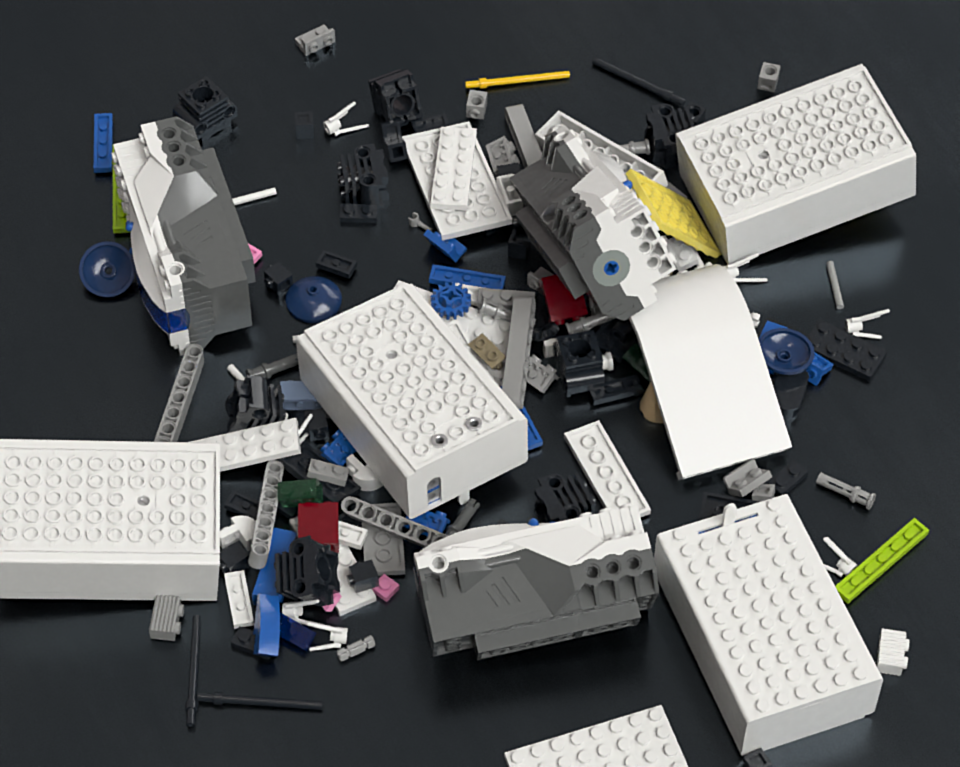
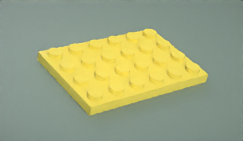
(673, 214)

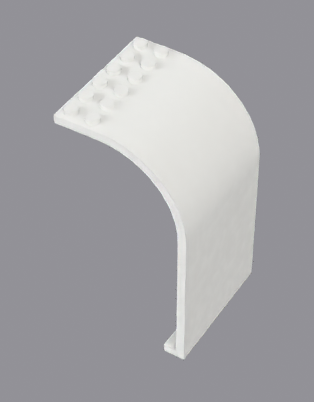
(709, 372)

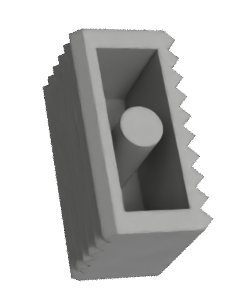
(165, 618)

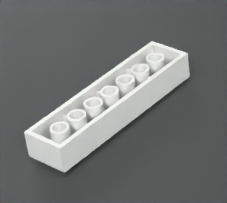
(601, 144)

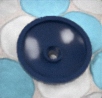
(98, 260)
(313, 299)
(786, 351)

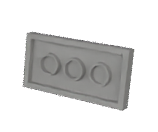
(382, 547)

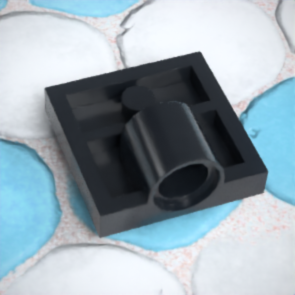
(616, 338)

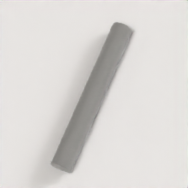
(835, 285)

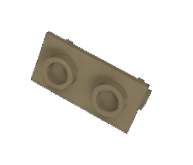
(487, 352)

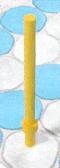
(483, 82)

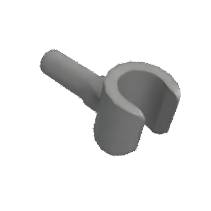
(416, 222)

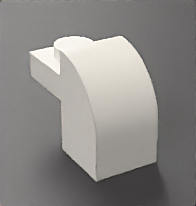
(362, 474)
(240, 529)

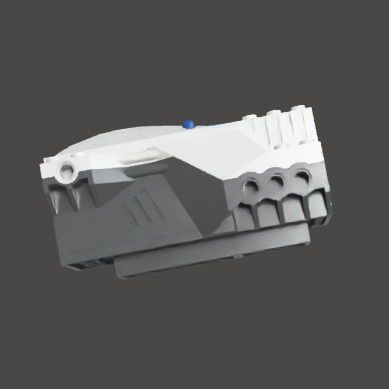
(591, 226)
(183, 234)
(535, 582)

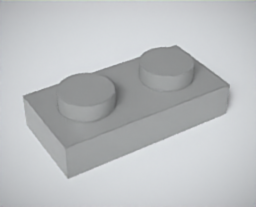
(328, 472)

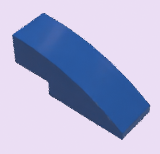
(267, 625)

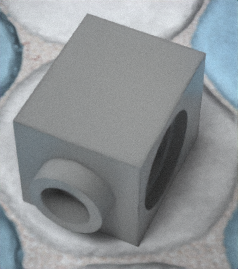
(768, 77)
(476, 104)

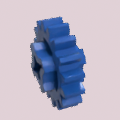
(451, 300)

